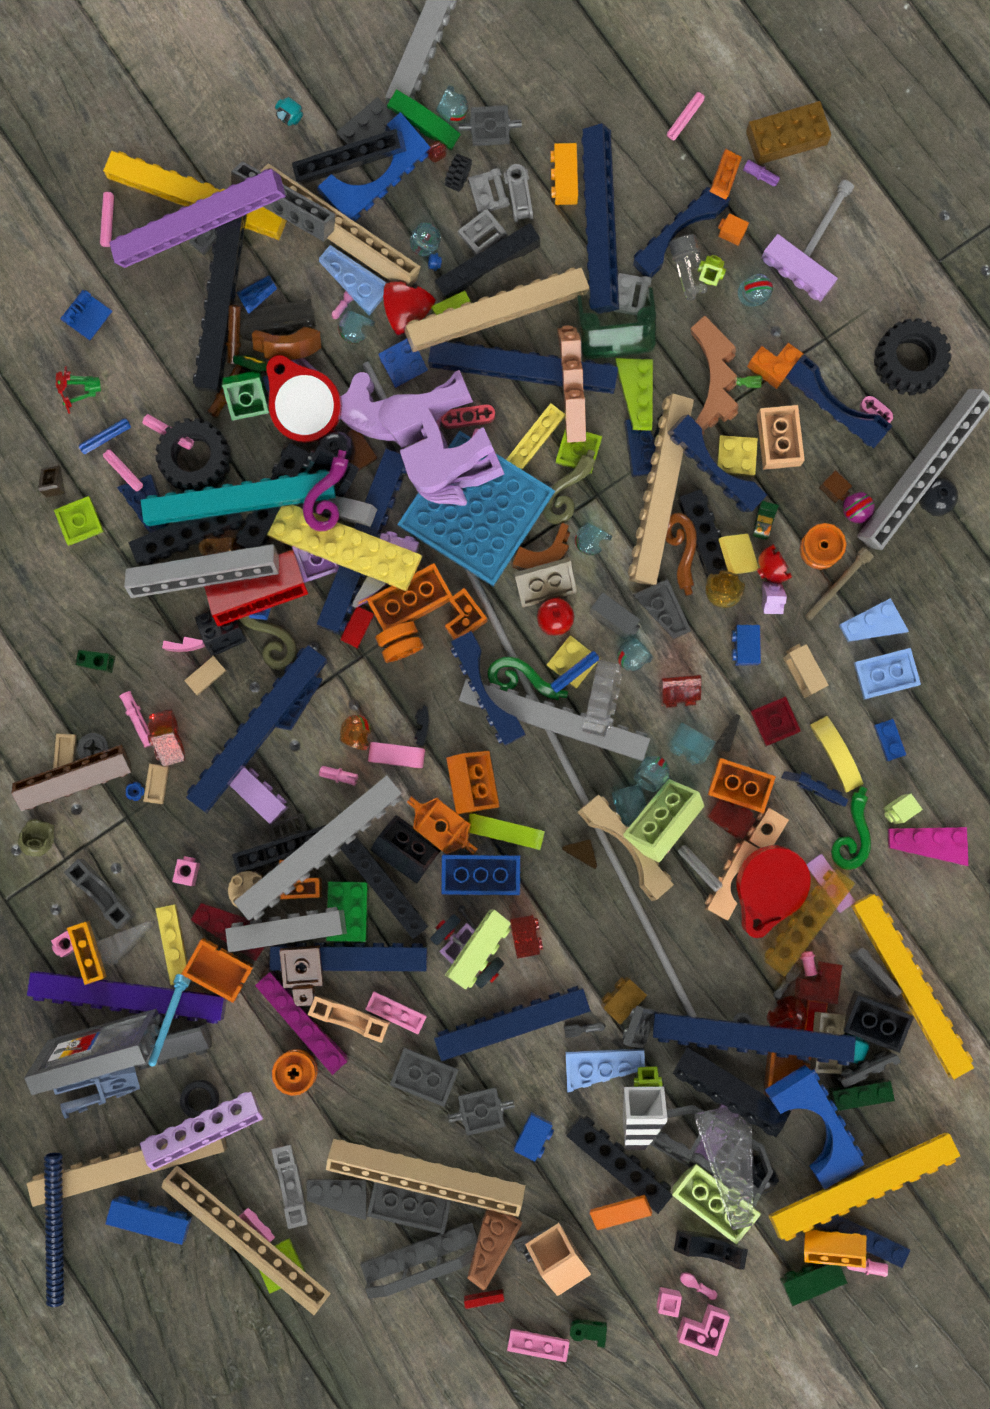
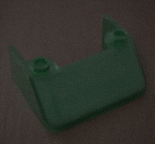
(617, 339)

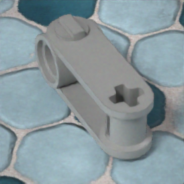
(519, 192)

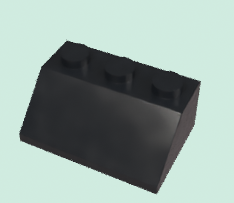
(405, 849)
(877, 1021)

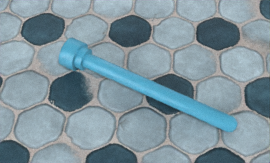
(181, 983)

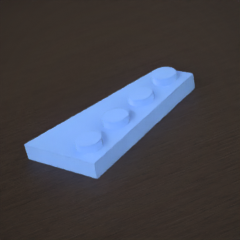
(601, 1065)

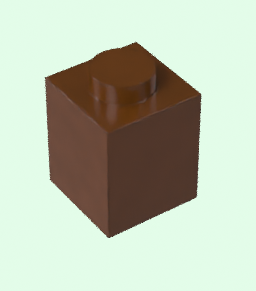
(836, 487)

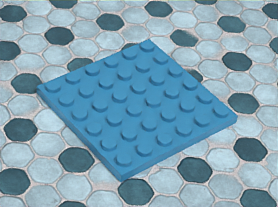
(488, 527)

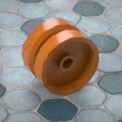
(826, 535)
(399, 641)
(283, 1073)

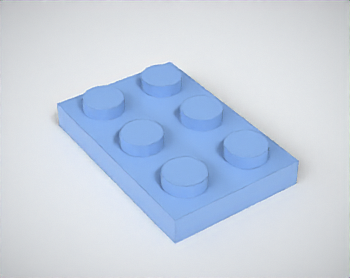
(887, 673)

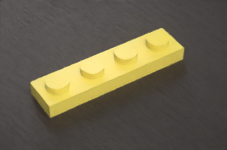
(536, 436)
(172, 940)

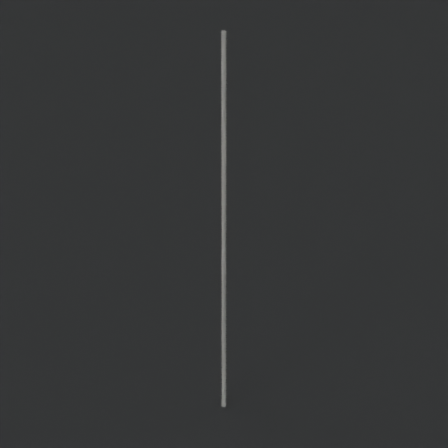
(570, 772)

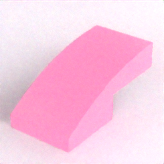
(189, 644)

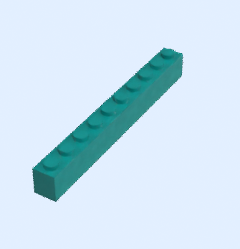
(232, 498)

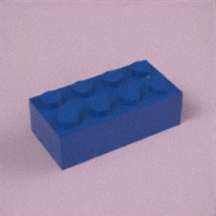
(480, 875)

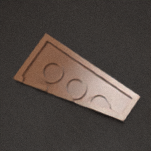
(492, 1244)

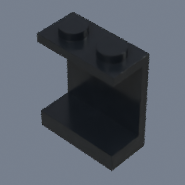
(322, 460)

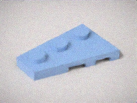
(875, 622)

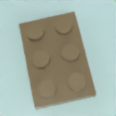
(545, 582)
(833, 1024)

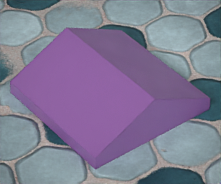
(313, 566)

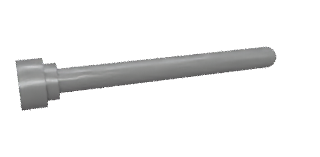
(844, 189)

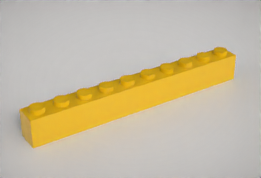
(181, 190)
(914, 989)
(864, 1186)

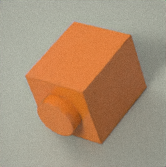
(732, 229)

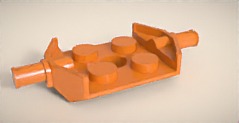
(457, 828)

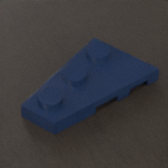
(640, 449)
(134, 498)
(819, 787)

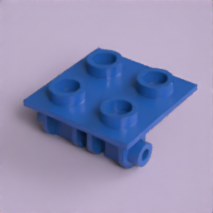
(86, 314)
(402, 363)

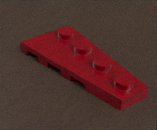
(217, 920)

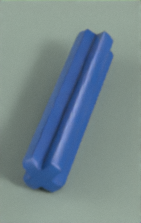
(104, 436)
(574, 671)

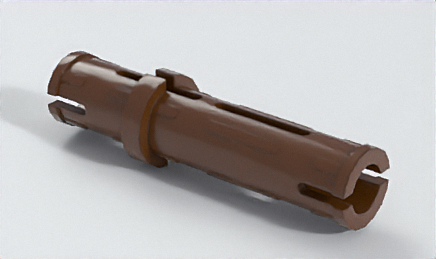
(233, 332)
(220, 399)

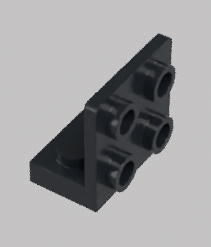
(218, 638)

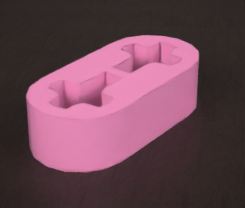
(877, 407)

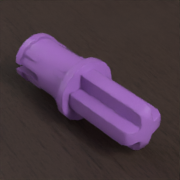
(761, 173)

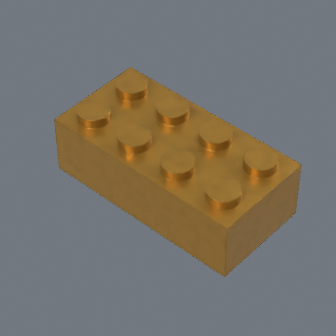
(788, 133)

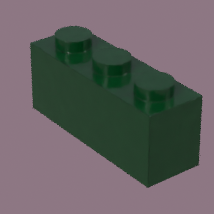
(862, 1094)
(812, 1281)

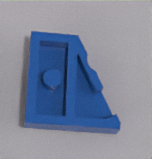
(256, 293)

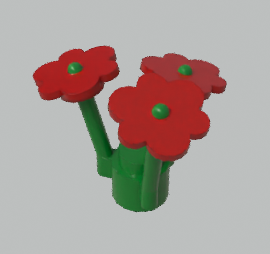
(90, 384)

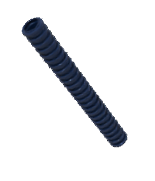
(54, 1229)

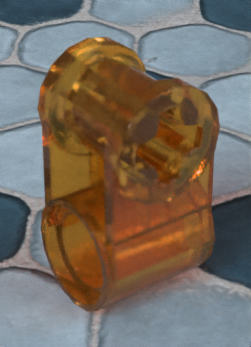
(218, 545)

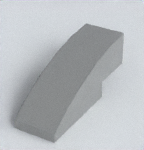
(353, 511)

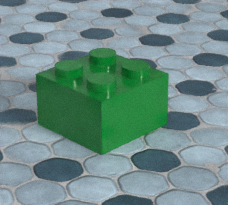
(245, 395)

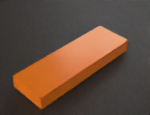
(725, 174)
(621, 1212)

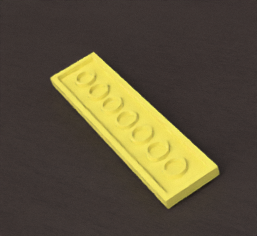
(347, 547)

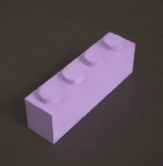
(799, 268)
(259, 795)

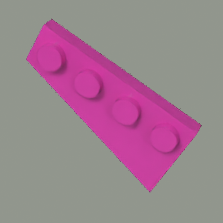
(935, 843)

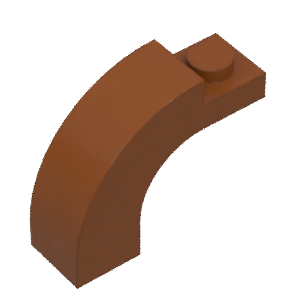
(292, 346)
(528, 559)

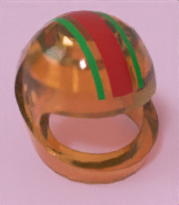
(355, 732)

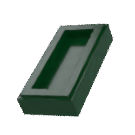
(250, 362)

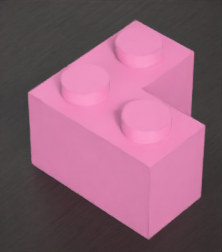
(705, 1335)

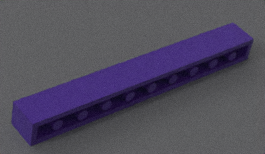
(124, 995)

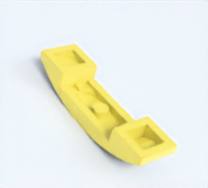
(837, 753)

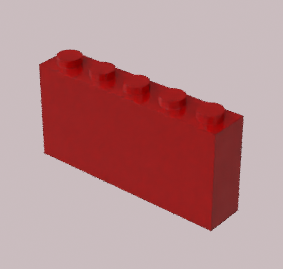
(245, 597)

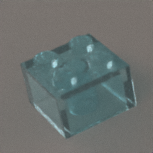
(690, 744)

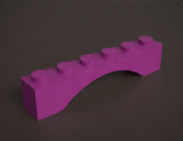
(311, 1034)

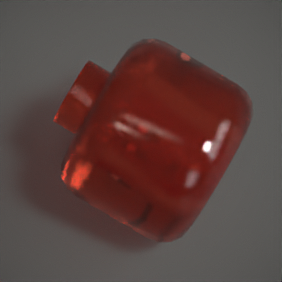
(437, 151)

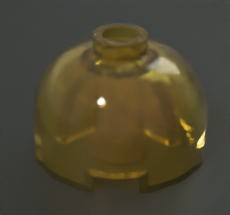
(724, 589)

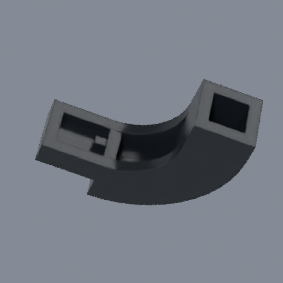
(710, 1246)

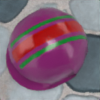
(858, 507)

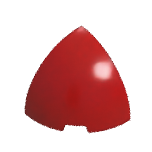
(405, 304)

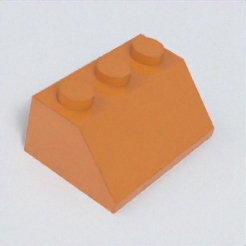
(472, 782)
(741, 785)

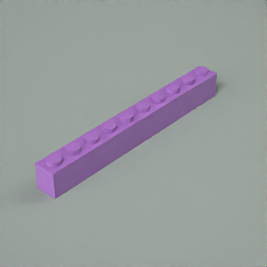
(197, 218)

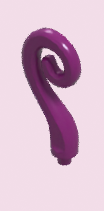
(336, 472)

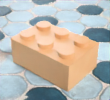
(780, 437)

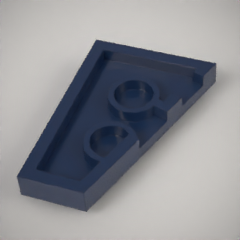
(298, 708)

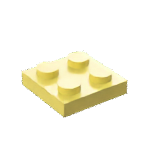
(737, 455)
(567, 656)

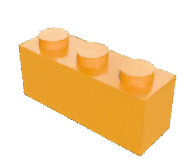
(564, 174)
(86, 952)
(835, 1248)

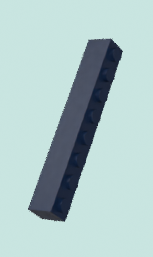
(362, 957)
(511, 1024)

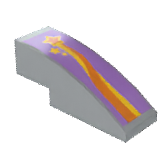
(369, 588)

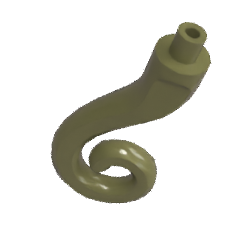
(580, 472)
(267, 627)

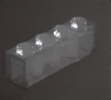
(601, 698)

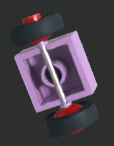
(456, 944)

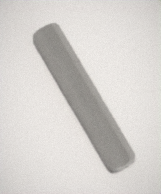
(700, 868)

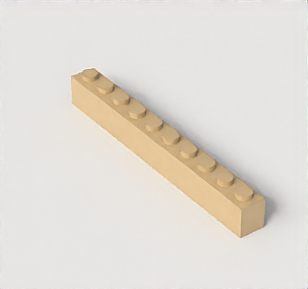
(361, 242)
(496, 309)
(659, 495)
(112, 1170)
(425, 1177)
(245, 1240)

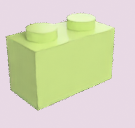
(902, 809)

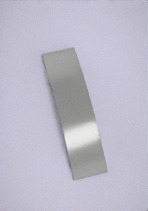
(290, 1186)

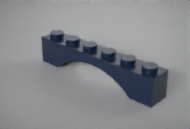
(707, 207)
(808, 378)
(690, 438)
(469, 653)

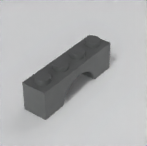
(109, 902)

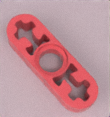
(482, 420)

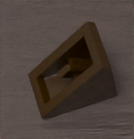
(51, 482)
(582, 851)

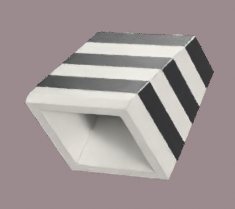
(643, 1115)

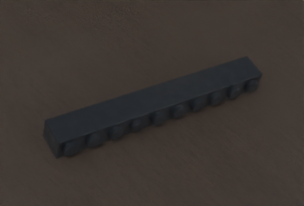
(221, 294)

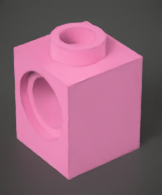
(180, 878)
(58, 947)
(668, 1302)

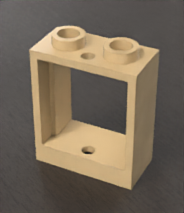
(805, 670)

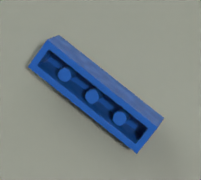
(148, 1220)

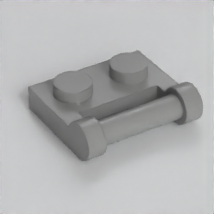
(482, 192)
(478, 228)
(626, 290)

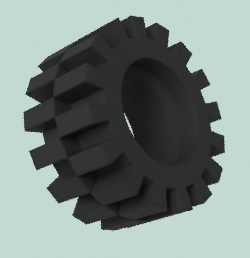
(458, 172)

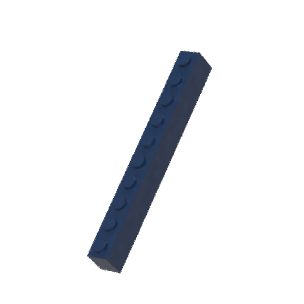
(600, 219)
(518, 365)
(348, 581)
(257, 729)
(754, 1037)

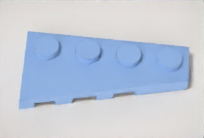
(356, 280)

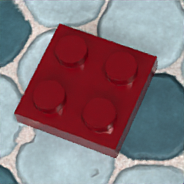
(775, 721)

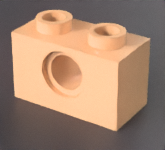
(776, 823)

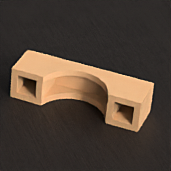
(722, 901)
(348, 1017)

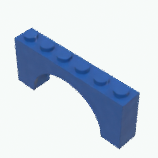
(355, 198)
(803, 1092)

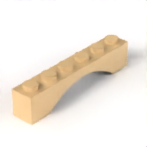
(651, 878)

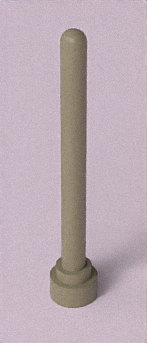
(863, 556)

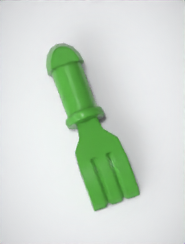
(750, 381)

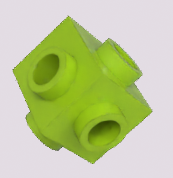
(711, 270)
(647, 1077)

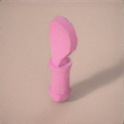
(341, 307)
(690, 1281)

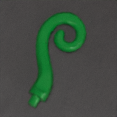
(540, 685)
(857, 809)

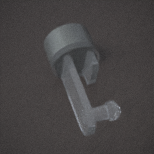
(686, 253)

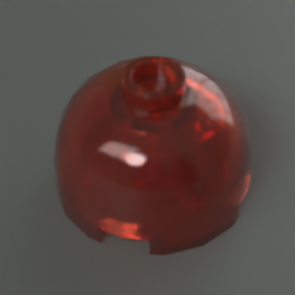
(788, 1014)

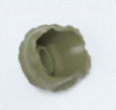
(36, 838)

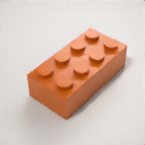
(424, 595)

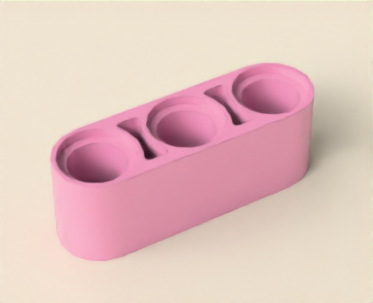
(396, 755)

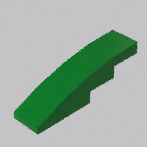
(424, 119)

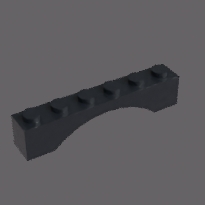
(509, 248)

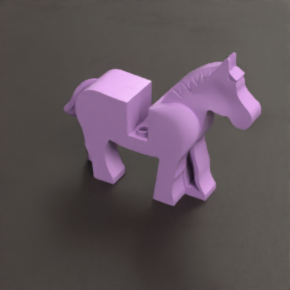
(407, 418)

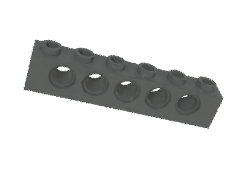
(294, 207)

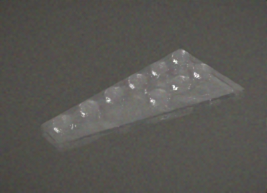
(729, 1151)

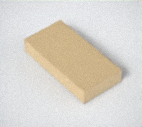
(205, 675)
(64, 749)
(156, 783)

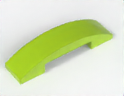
(506, 831)

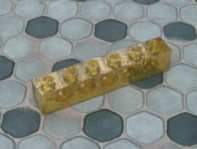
(819, 918)

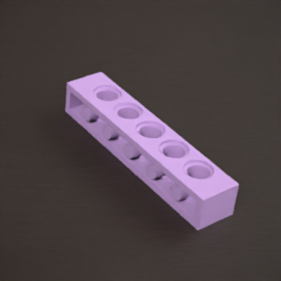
(195, 1140)

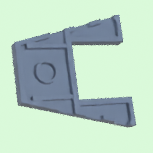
(108, 1085)

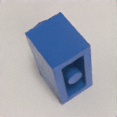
(747, 645)
(533, 1137)

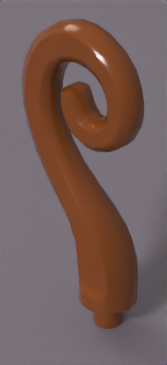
(684, 573)

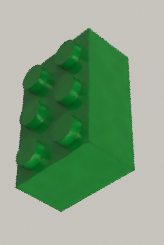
(354, 900)

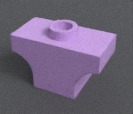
(773, 598)

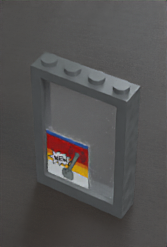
(94, 1052)

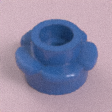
(434, 261)
(135, 786)

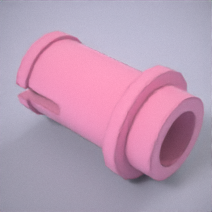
(808, 963)

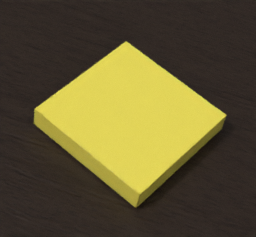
(738, 553)

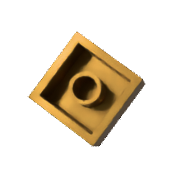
(622, 999)

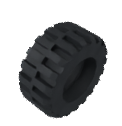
(929, 340)
(197, 431)

